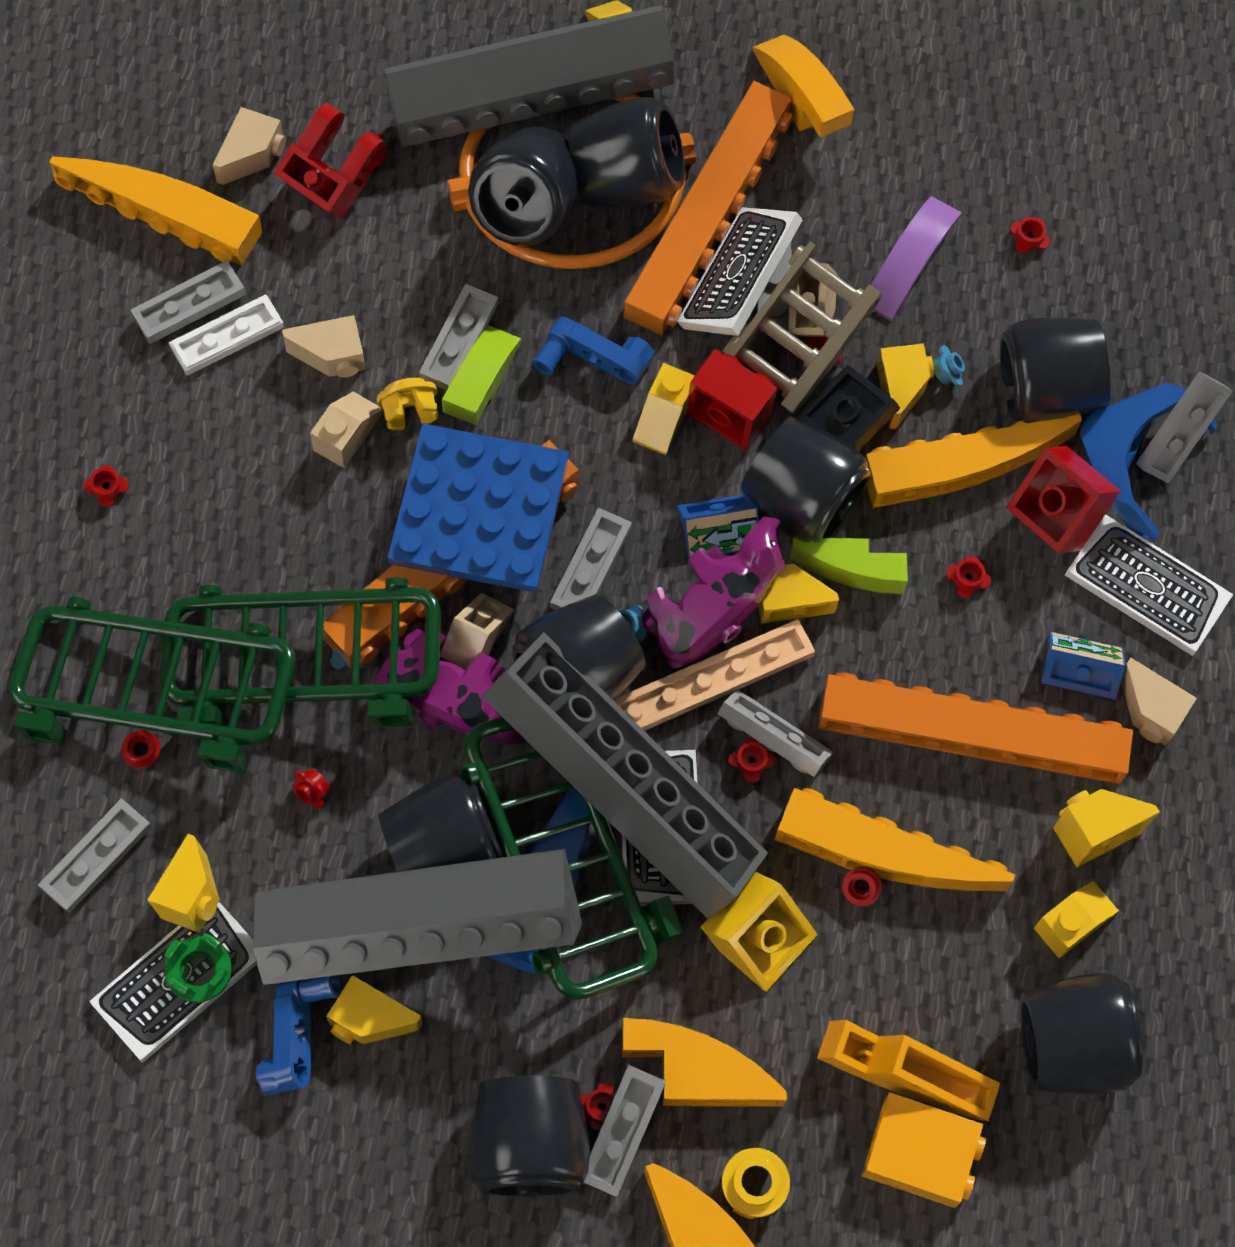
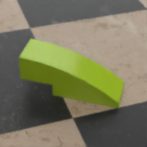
(480, 375)
(852, 564)

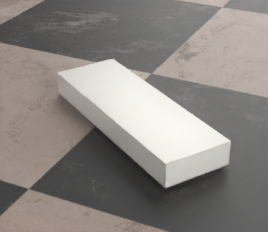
(226, 334)

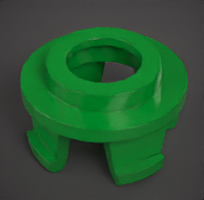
(182, 952)

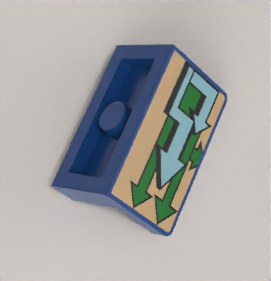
(717, 523)
(1083, 665)

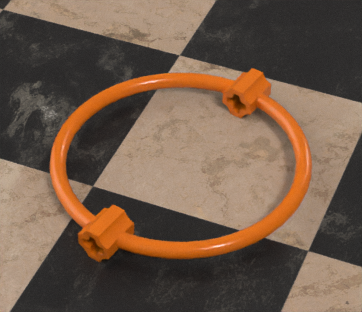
(460, 201)

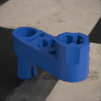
(622, 362)
(291, 1058)

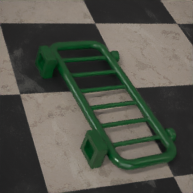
(387, 712)
(220, 755)
(651, 924)

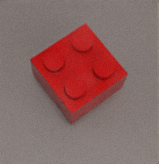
(731, 399)
(1063, 499)

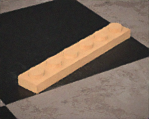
(717, 676)

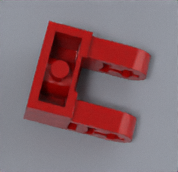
(318, 181)

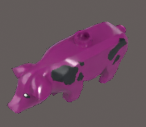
(719, 600)
(457, 694)

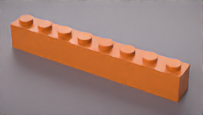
(707, 208)
(377, 617)
(976, 728)

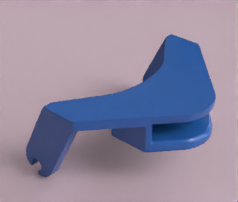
(1114, 437)

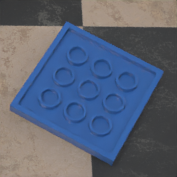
(478, 508)

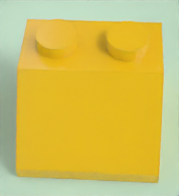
(1101, 823)
(760, 930)

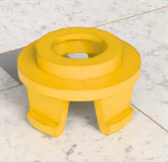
(405, 394)
(744, 1203)

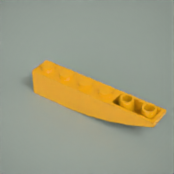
(165, 204)
(960, 461)
(856, 840)

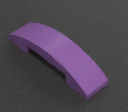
(912, 254)

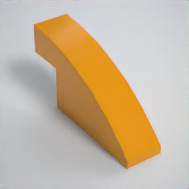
(812, 89)
(700, 1067)
(909, 1069)
(691, 1215)

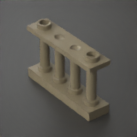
(838, 331)

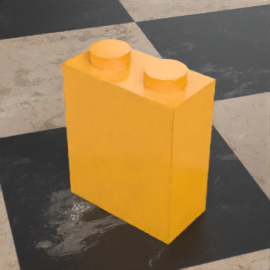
(924, 1151)

